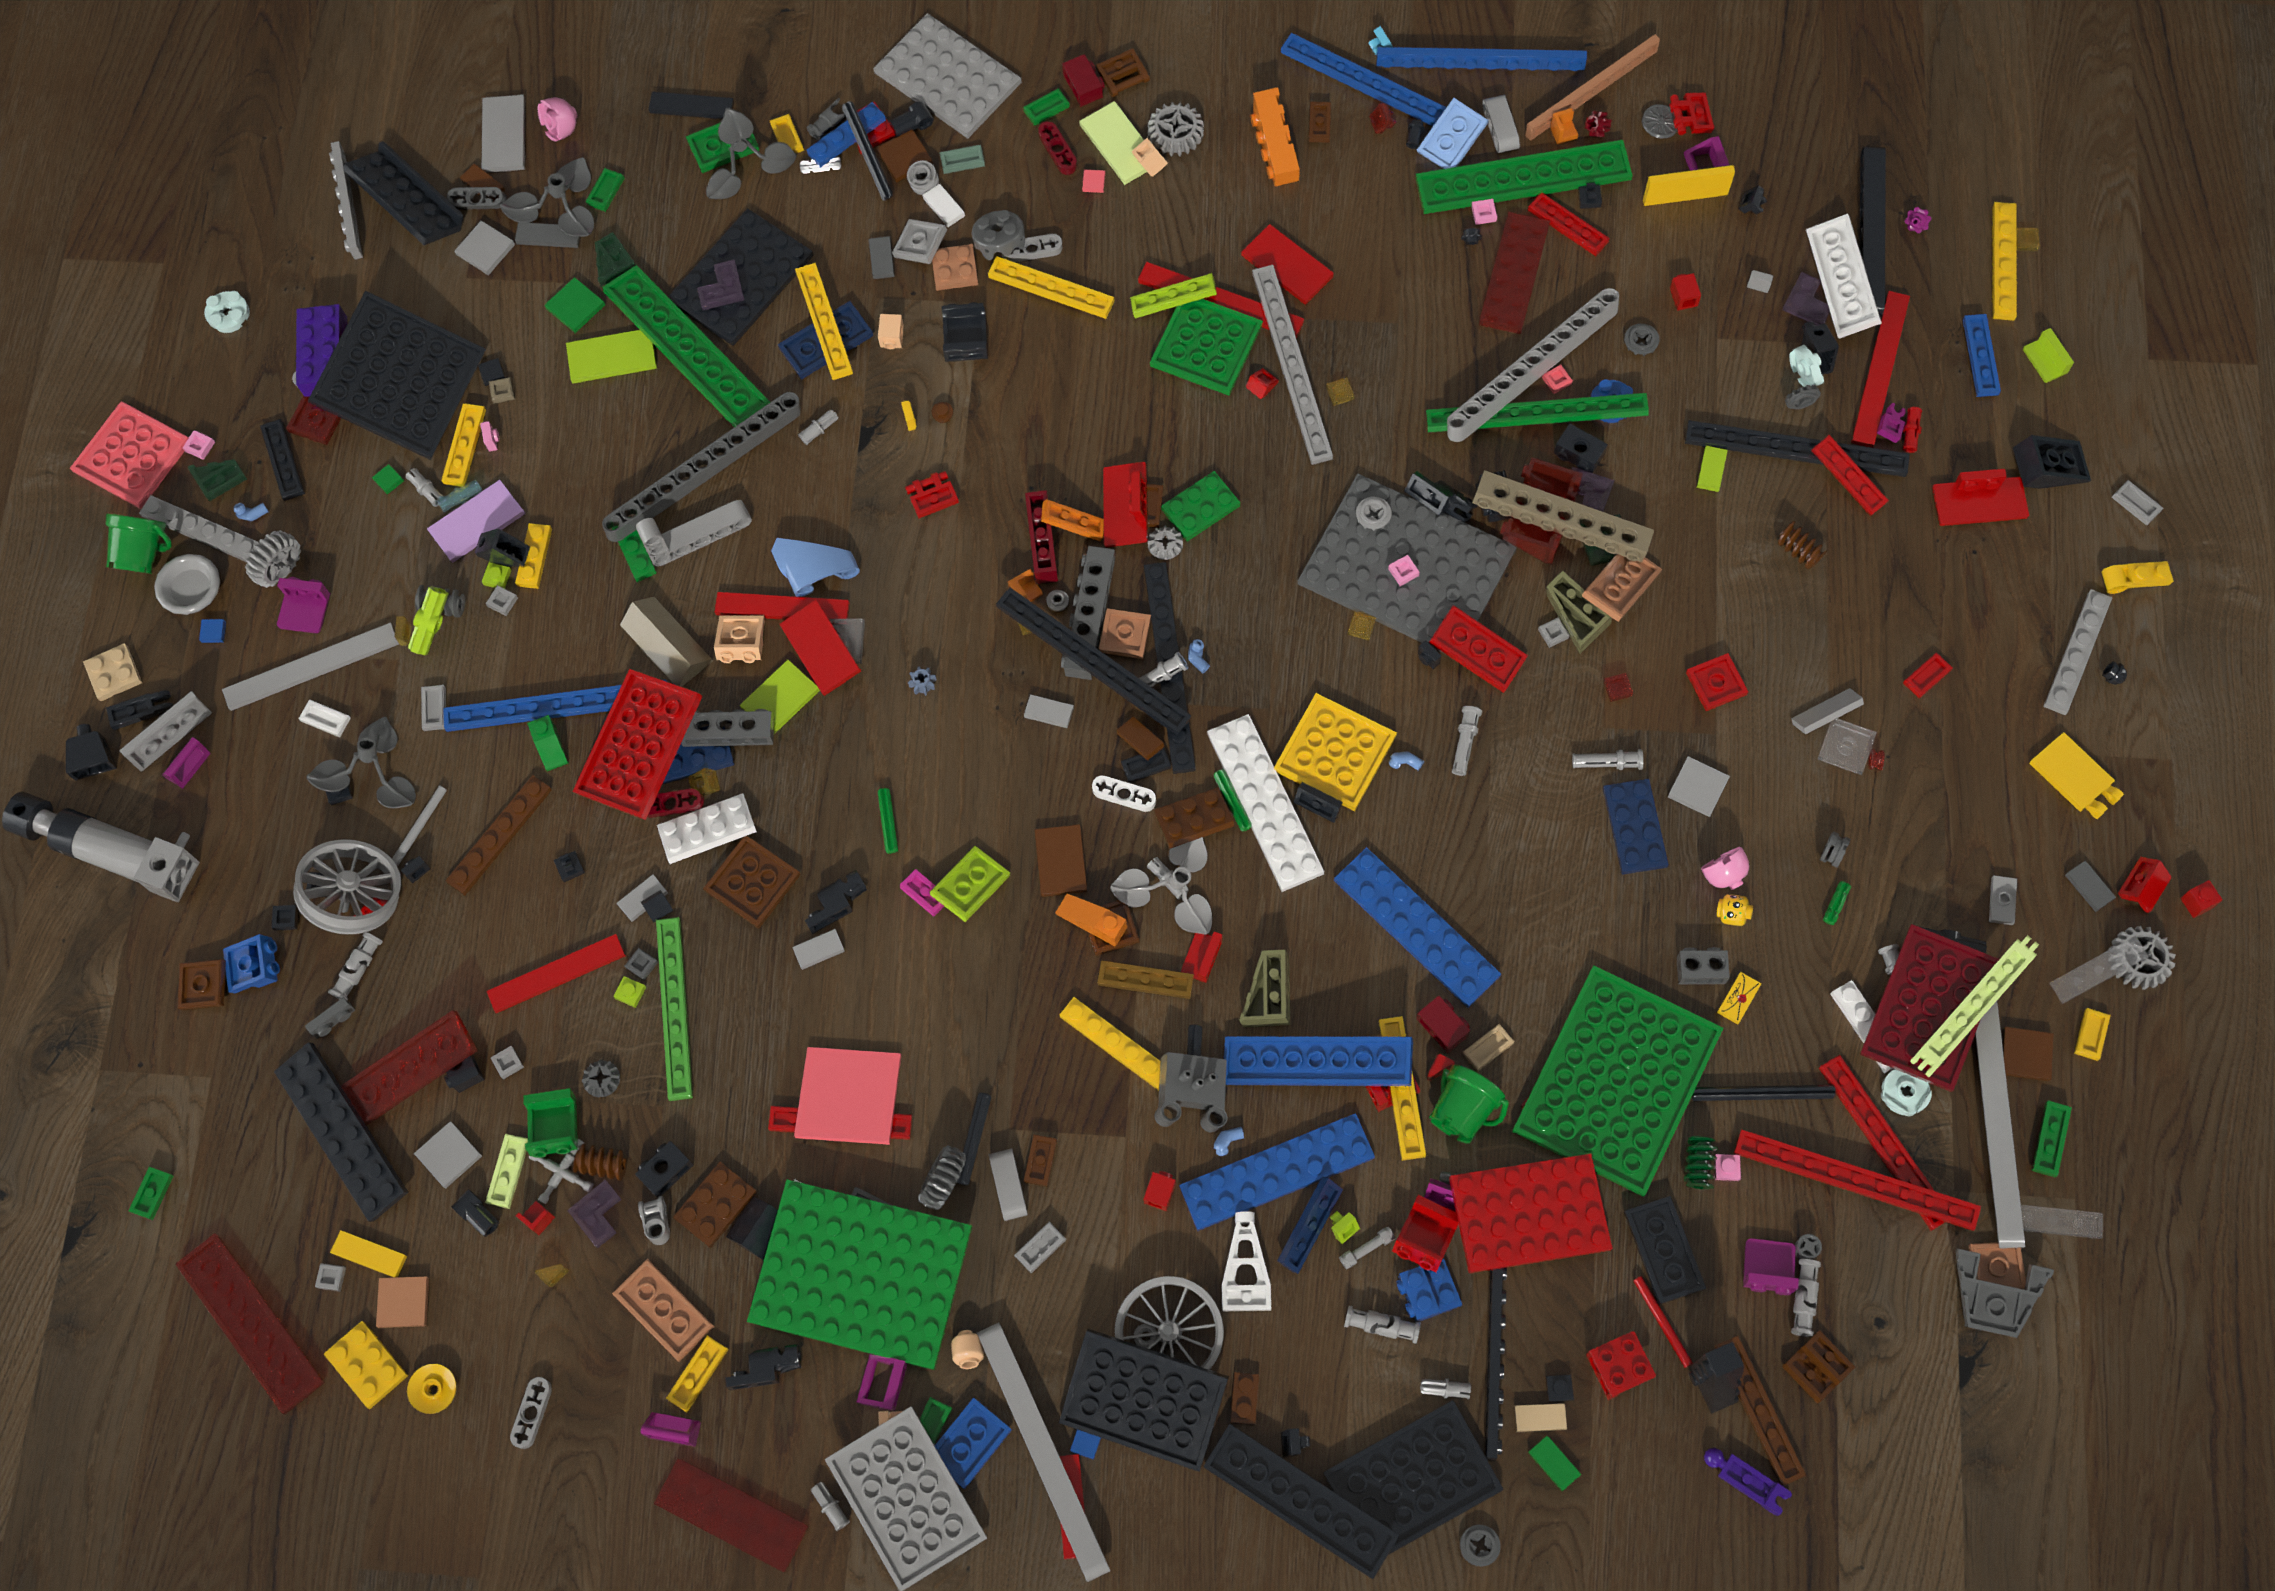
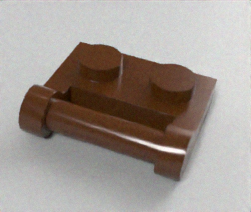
(1119, 67)

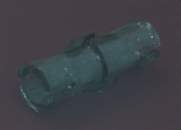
(459, 495)

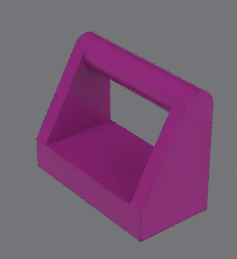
(1713, 147)
(186, 763)
(894, 1385)
(671, 1429)

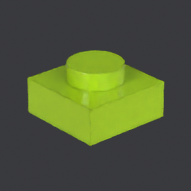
(496, 575)
(629, 992)

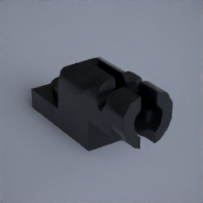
(1440, 497)
(835, 901)
(764, 1367)

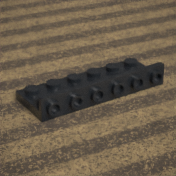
(405, 194)

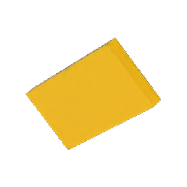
(1688, 185)

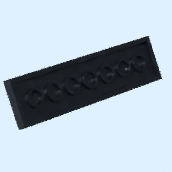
(341, 1132)
(1301, 1501)

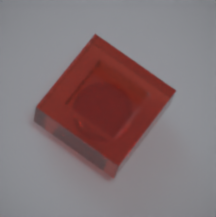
(1618, 687)

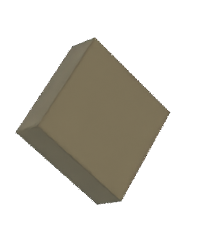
(501, 390)

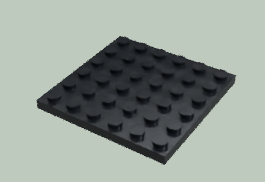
(397, 375)

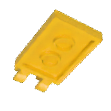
(2076, 775)

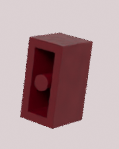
(1082, 80)
(1443, 1024)

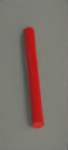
(1663, 1322)

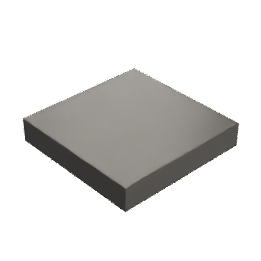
(919, 241)
(484, 247)
(1698, 786)
(448, 1154)

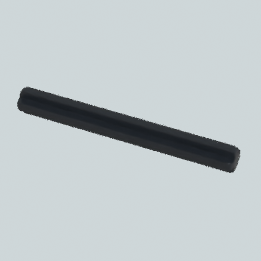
(867, 150)

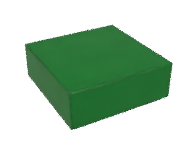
(387, 479)

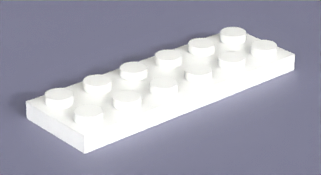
(1843, 276)

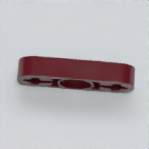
(1058, 139)
(684, 794)

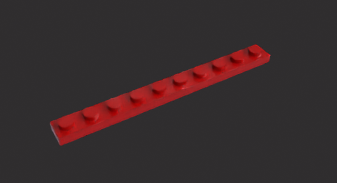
(1858, 1180)

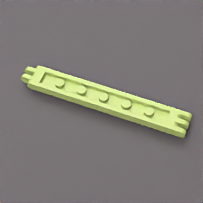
(1975, 1005)

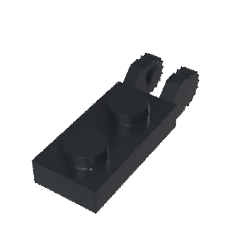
(138, 709)

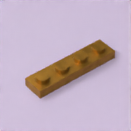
(1145, 979)

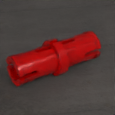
(1912, 429)

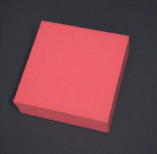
(1093, 181)
(1557, 379)

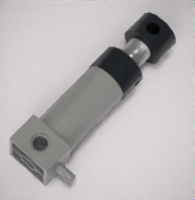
(154, 864)

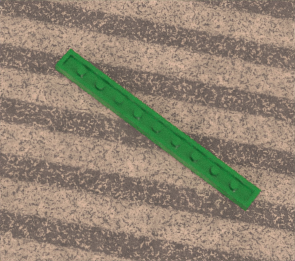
(1553, 411)

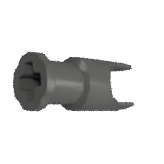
(826, 121)

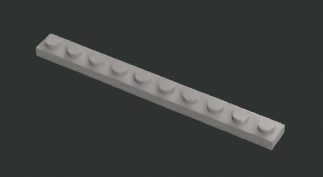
(1292, 365)

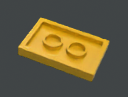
(365, 1364)

